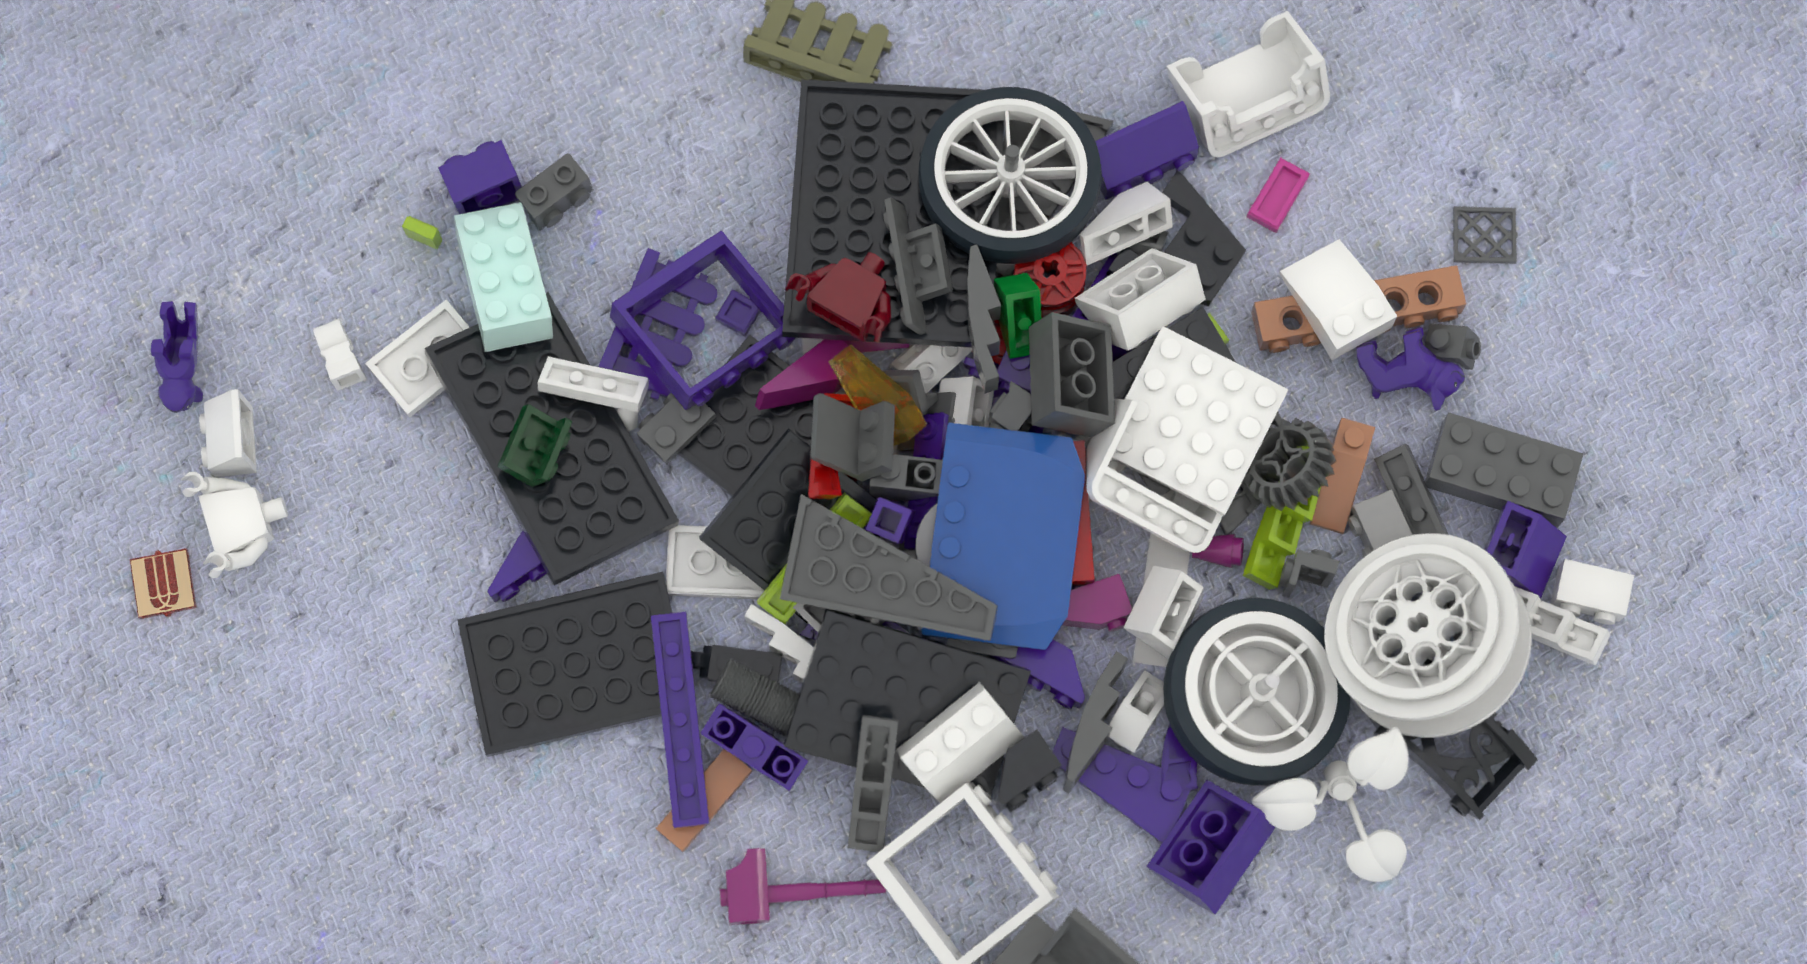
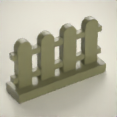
(797, 56)

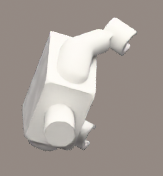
(235, 520)

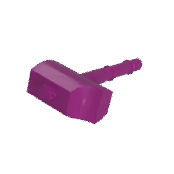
(750, 895)

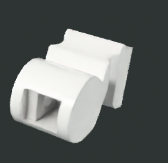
(336, 351)

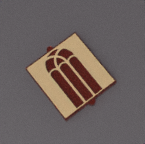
(163, 583)

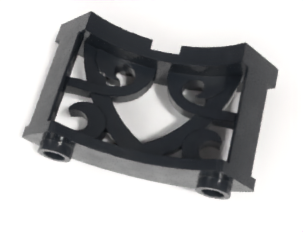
(1503, 745)

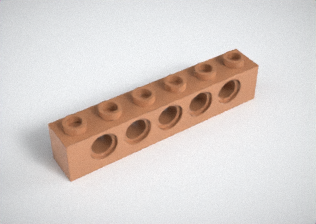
(1440, 283)

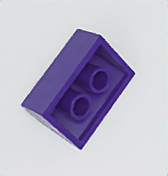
(1147, 150)
(1211, 846)

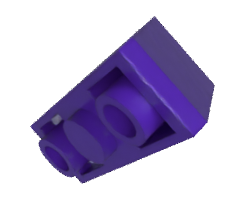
(1052, 670)
(754, 746)

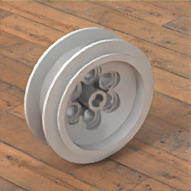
(1468, 675)

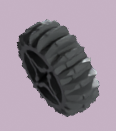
(1297, 469)

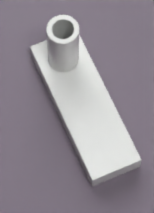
(595, 386)

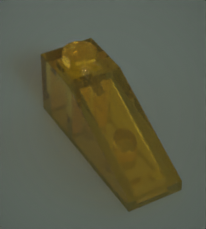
(870, 385)

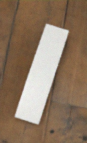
(1564, 631)
(783, 641)

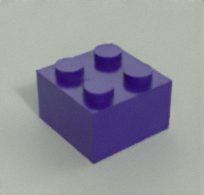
(481, 178)

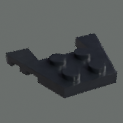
(1200, 240)

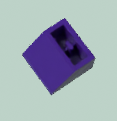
(1525, 547)

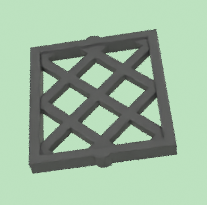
(1484, 258)

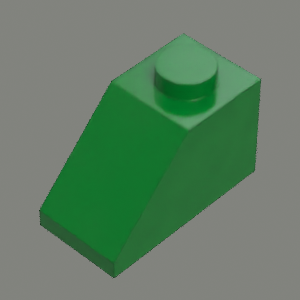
(1019, 310)

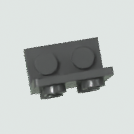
(853, 439)

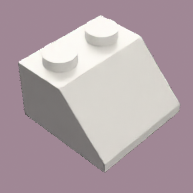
(229, 435)

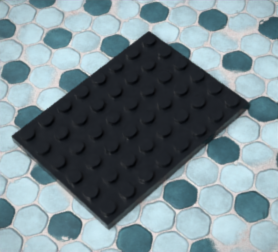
(852, 155)

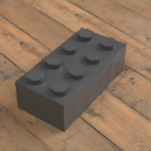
(1502, 466)

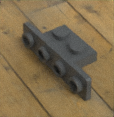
(919, 264)

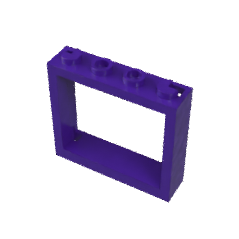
(674, 275)

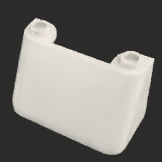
(1255, 89)

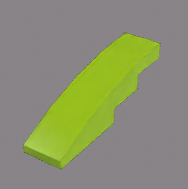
(1275, 540)

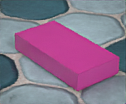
(1278, 195)

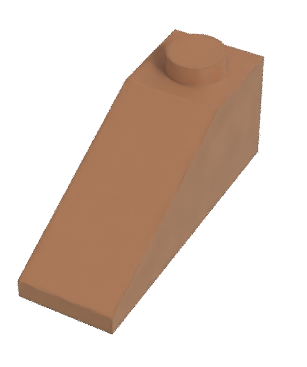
(1351, 450)

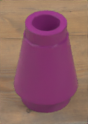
(1223, 550)

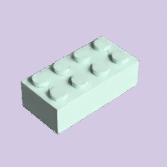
(503, 277)

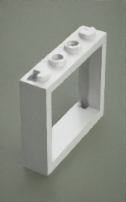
(916, 911)

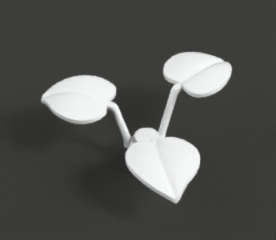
(1375, 761)

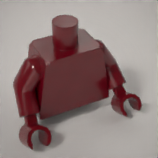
(847, 295)

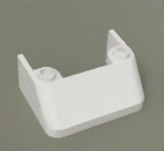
(1175, 521)

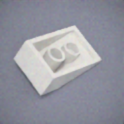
(1338, 298)

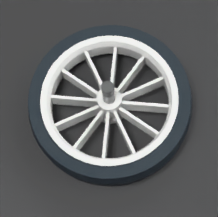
(1010, 174)

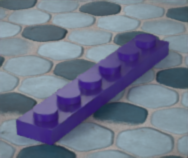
(680, 720)

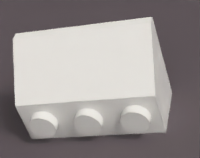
(1143, 297)
(959, 743)

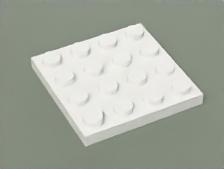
(1196, 420)

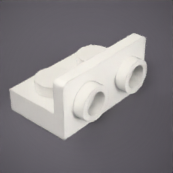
(931, 361)

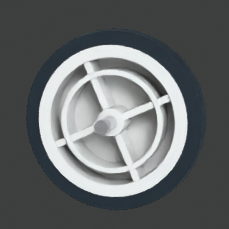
(1254, 692)

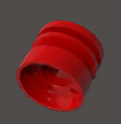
(1057, 291)

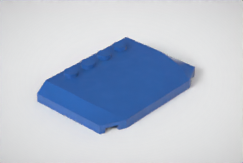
(1010, 527)

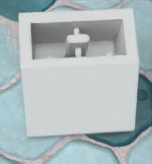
(1164, 609)

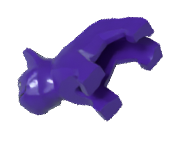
(177, 357)
(1411, 368)

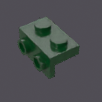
(534, 446)

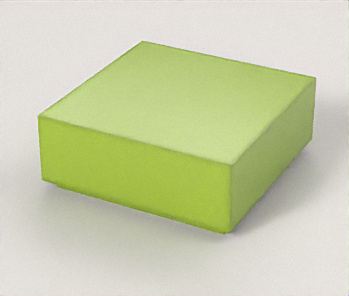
(422, 232)

